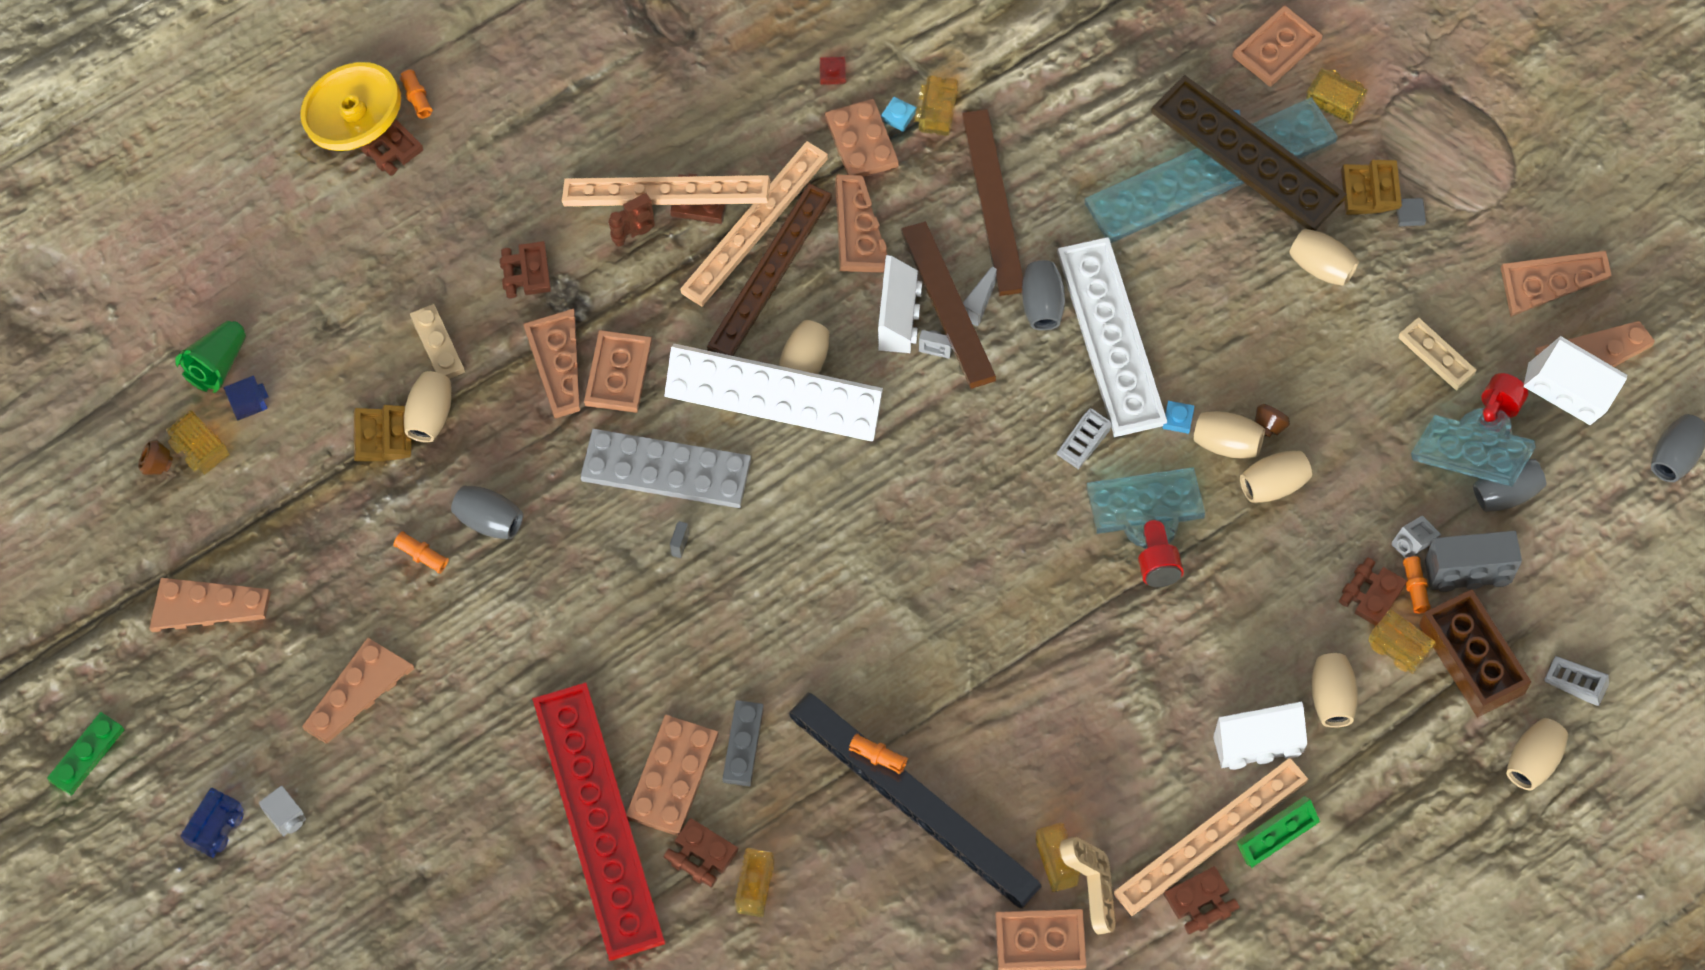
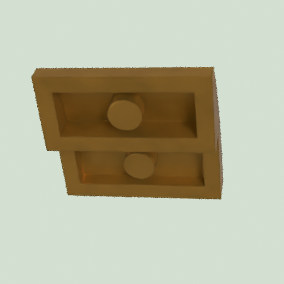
(1371, 187)
(380, 434)

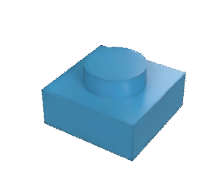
(1178, 417)

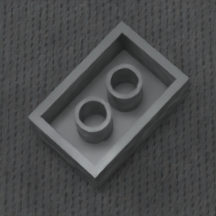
(1473, 561)

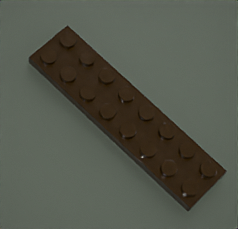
(1249, 153)

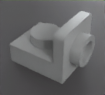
(935, 343)
(1414, 537)

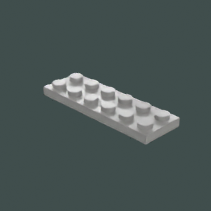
(666, 468)

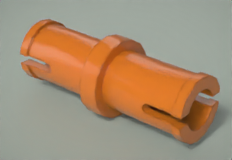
(416, 94)
(421, 552)
(1416, 584)
(878, 753)

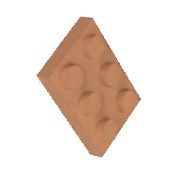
(1277, 46)
(861, 139)
(618, 371)
(1040, 940)

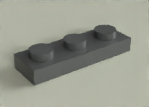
(743, 743)

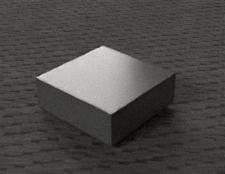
(1411, 212)
(679, 539)

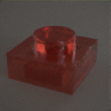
(832, 70)

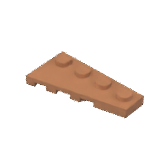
(555, 355)
(195, 603)

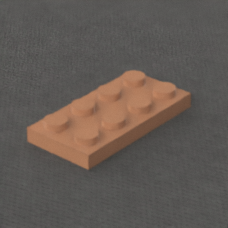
(672, 775)

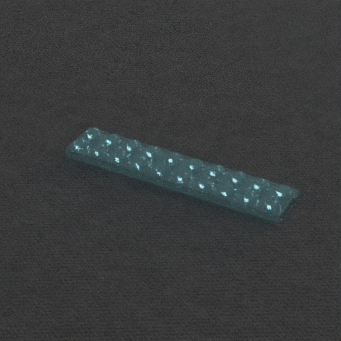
(1197, 176)

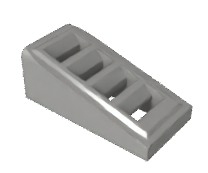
(979, 297)
(1093, 424)
(1584, 693)

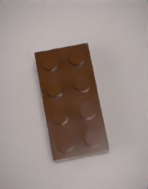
(1475, 653)

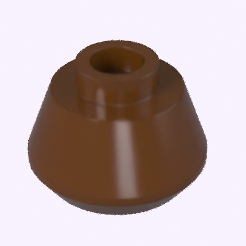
(1271, 419)
(155, 459)

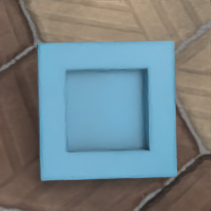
(898, 114)

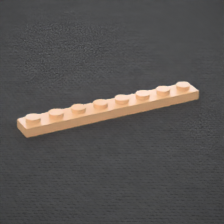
(667, 190)
(753, 224)
(1210, 837)

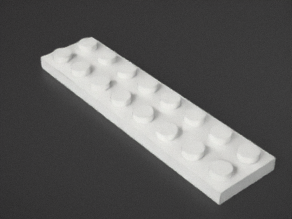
(1111, 337)
(773, 392)

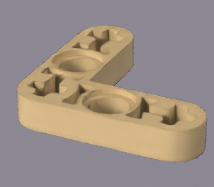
(1096, 866)

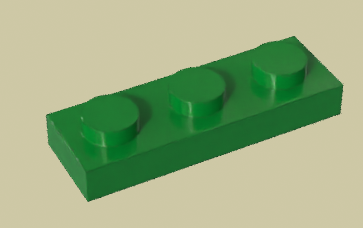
(85, 753)
(1278, 831)

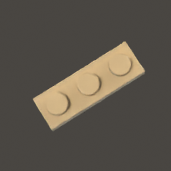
(437, 341)
(1437, 353)

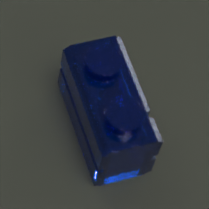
(212, 823)

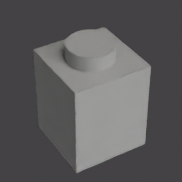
(282, 811)

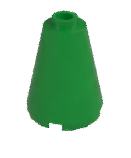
(212, 356)

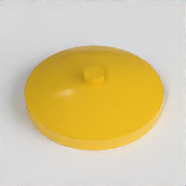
(350, 106)

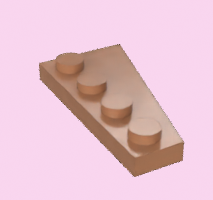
(858, 229)
(1547, 279)
(1614, 344)
(360, 683)

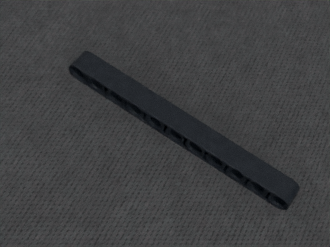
(919, 804)

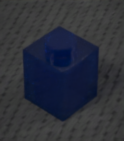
(246, 397)

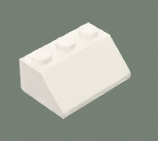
(898, 306)
(1574, 380)
(1261, 736)

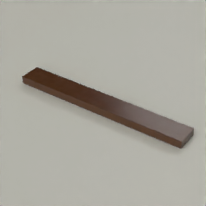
(993, 202)
(769, 271)
(948, 305)

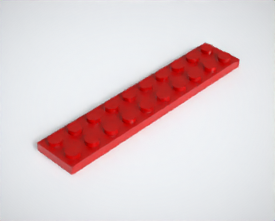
(598, 822)

